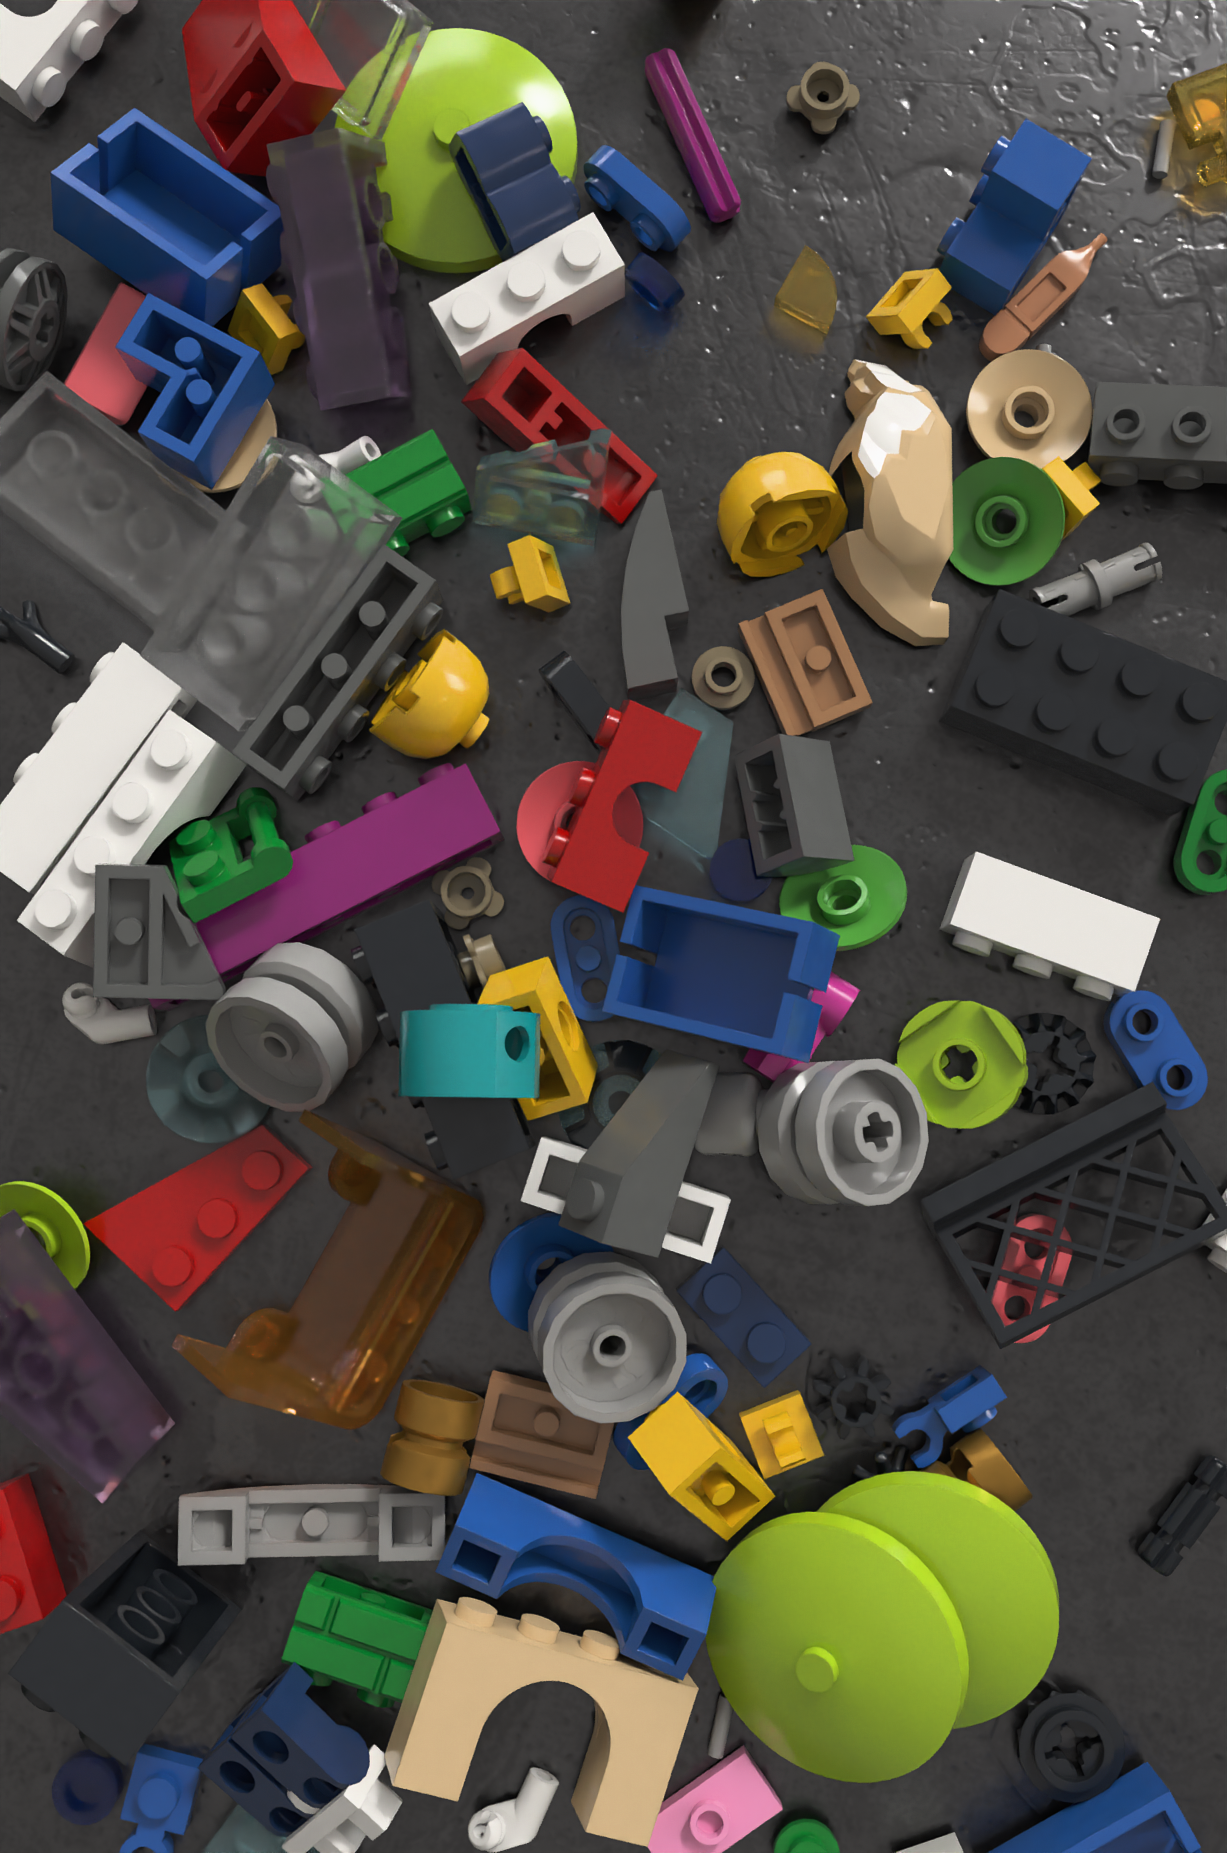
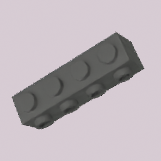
(1159, 434)
(341, 673)

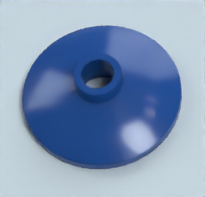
(516, 1260)

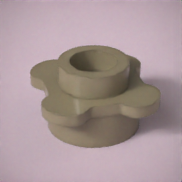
(825, 80)
(450, 887)
(480, 960)

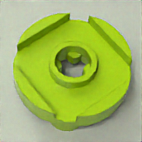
(998, 1069)

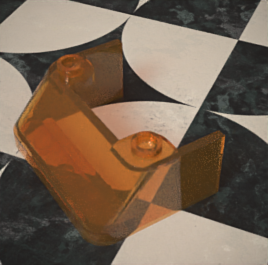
(364, 1297)

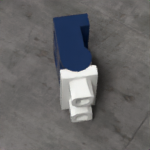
(302, 1771)

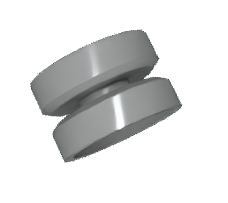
(292, 1026)
(843, 1132)
(606, 1337)

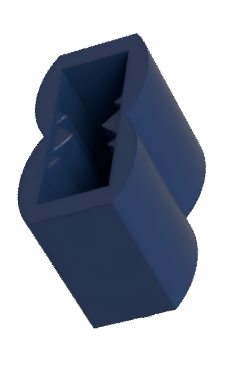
(513, 180)

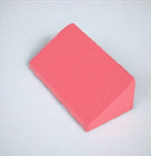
(100, 371)

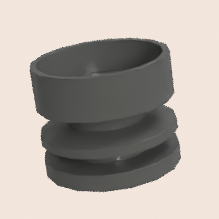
(30, 317)

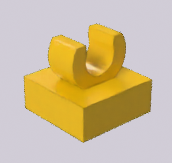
(909, 303)
(264, 325)
(1074, 490)
(533, 577)
(781, 1434)

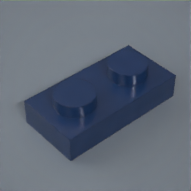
(743, 1317)

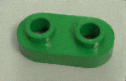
(1204, 833)

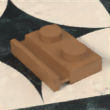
(804, 665)
(537, 1439)

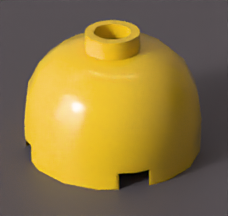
(777, 511)
(435, 701)

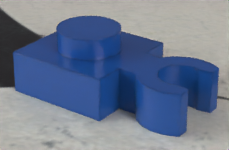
(160, 1798)

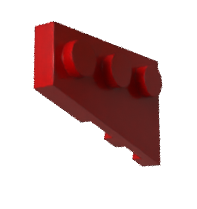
(201, 1214)

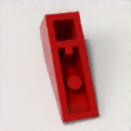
(532, 407)

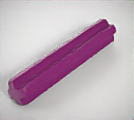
(692, 135)

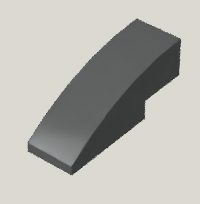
(651, 604)

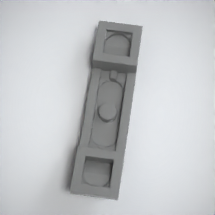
(310, 1521)

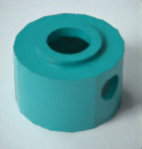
(469, 1052)

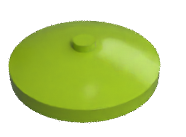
(453, 85)
(986, 1566)
(837, 1647)

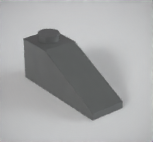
(639, 1160)

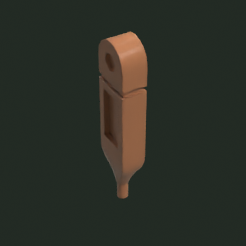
(1038, 301)

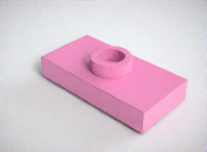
(716, 1808)

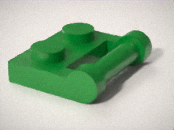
(210, 860)

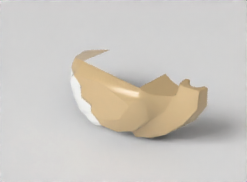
(907, 531)

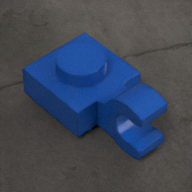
(962, 1405)

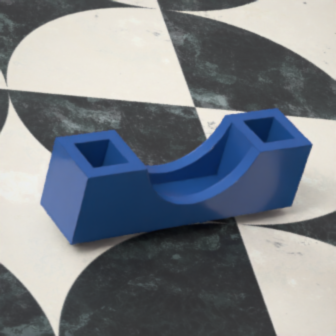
(649, 1598)

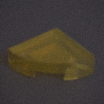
(809, 291)

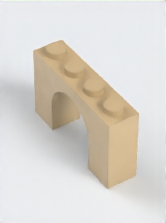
(480, 1657)

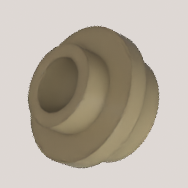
(723, 697)

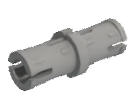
(1099, 582)

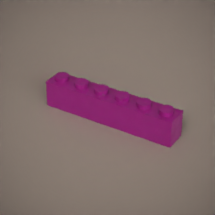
(354, 869)

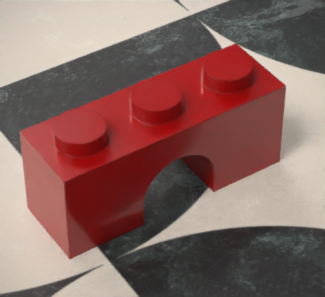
(635, 749)

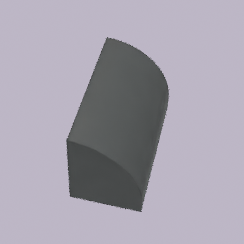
(793, 806)

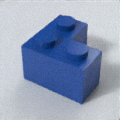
(1015, 213)
(206, 387)

